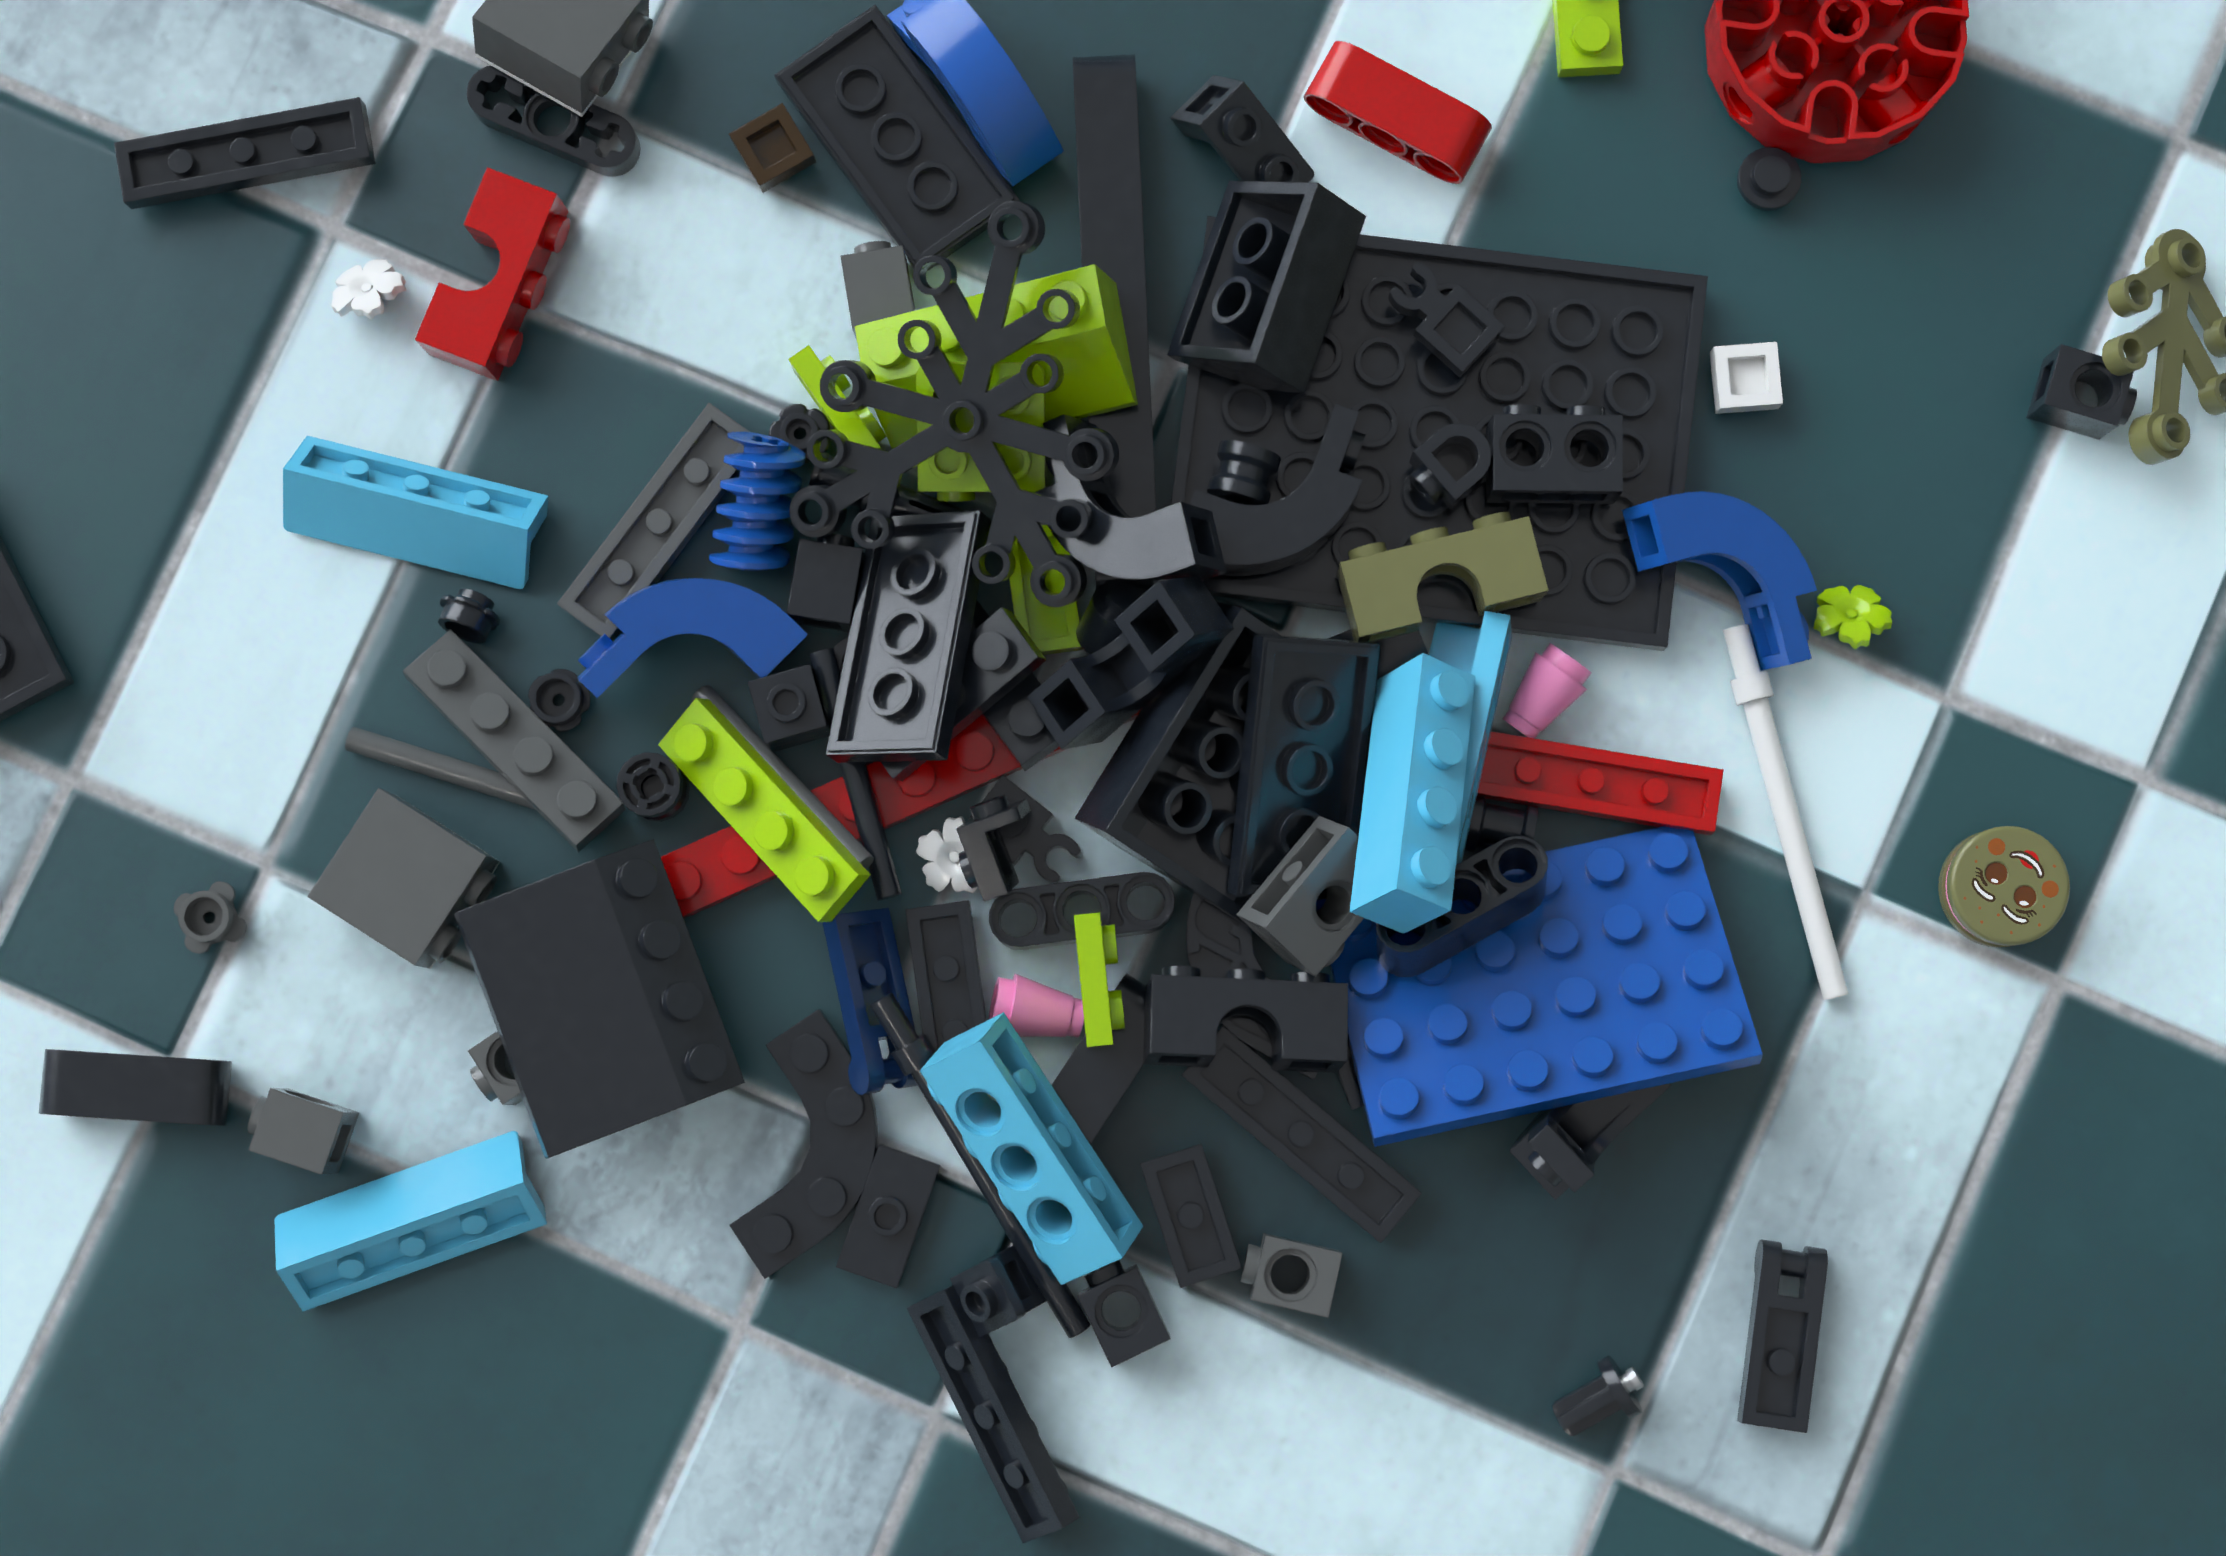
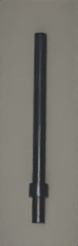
(911, 1055)

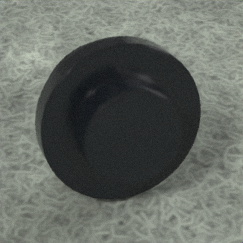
(1769, 178)

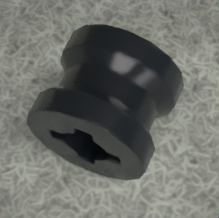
(1244, 473)

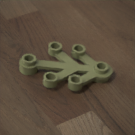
(2178, 268)

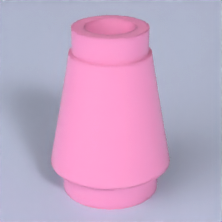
(1546, 691)
(1036, 1008)

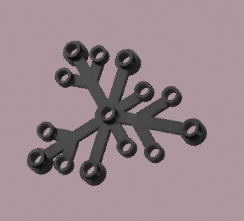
(984, 344)

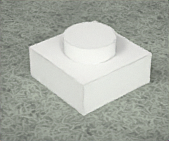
(1746, 377)

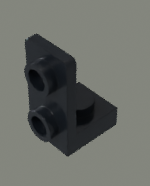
(1241, 132)

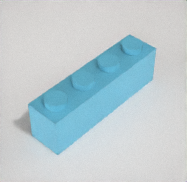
(1413, 794)

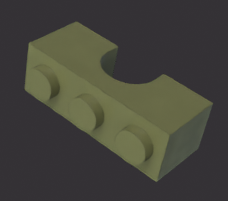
(1494, 560)

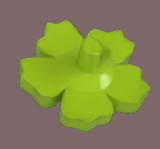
(1851, 614)

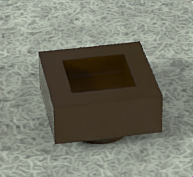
(772, 147)

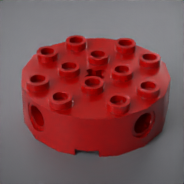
(1827, 91)

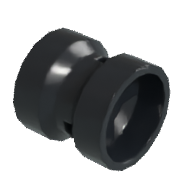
(664, 791)

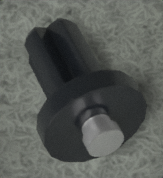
(1599, 1398)

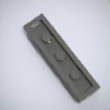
(657, 522)
(514, 740)

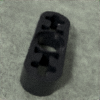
(588, 154)

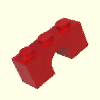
(483, 324)

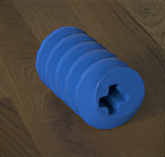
(759, 503)

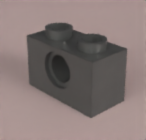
(1285, 903)

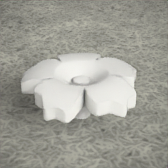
(364, 288)
(943, 857)

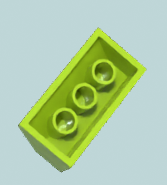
(1091, 350)

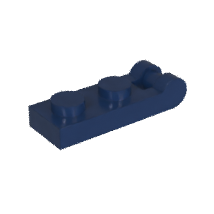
(865, 970)

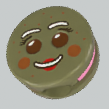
(2004, 887)

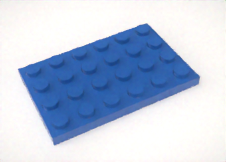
(1580, 1001)

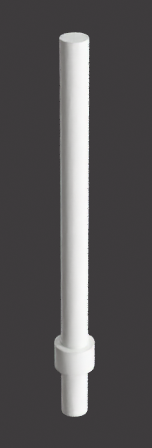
(1752, 691)

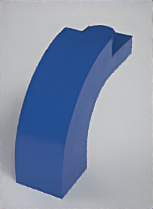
(980, 82)
(1744, 550)
(732, 614)

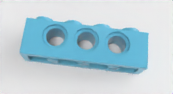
(1031, 1116)

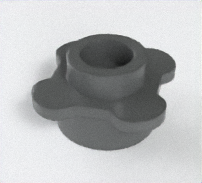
(191, 917)

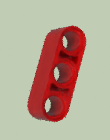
(1397, 112)

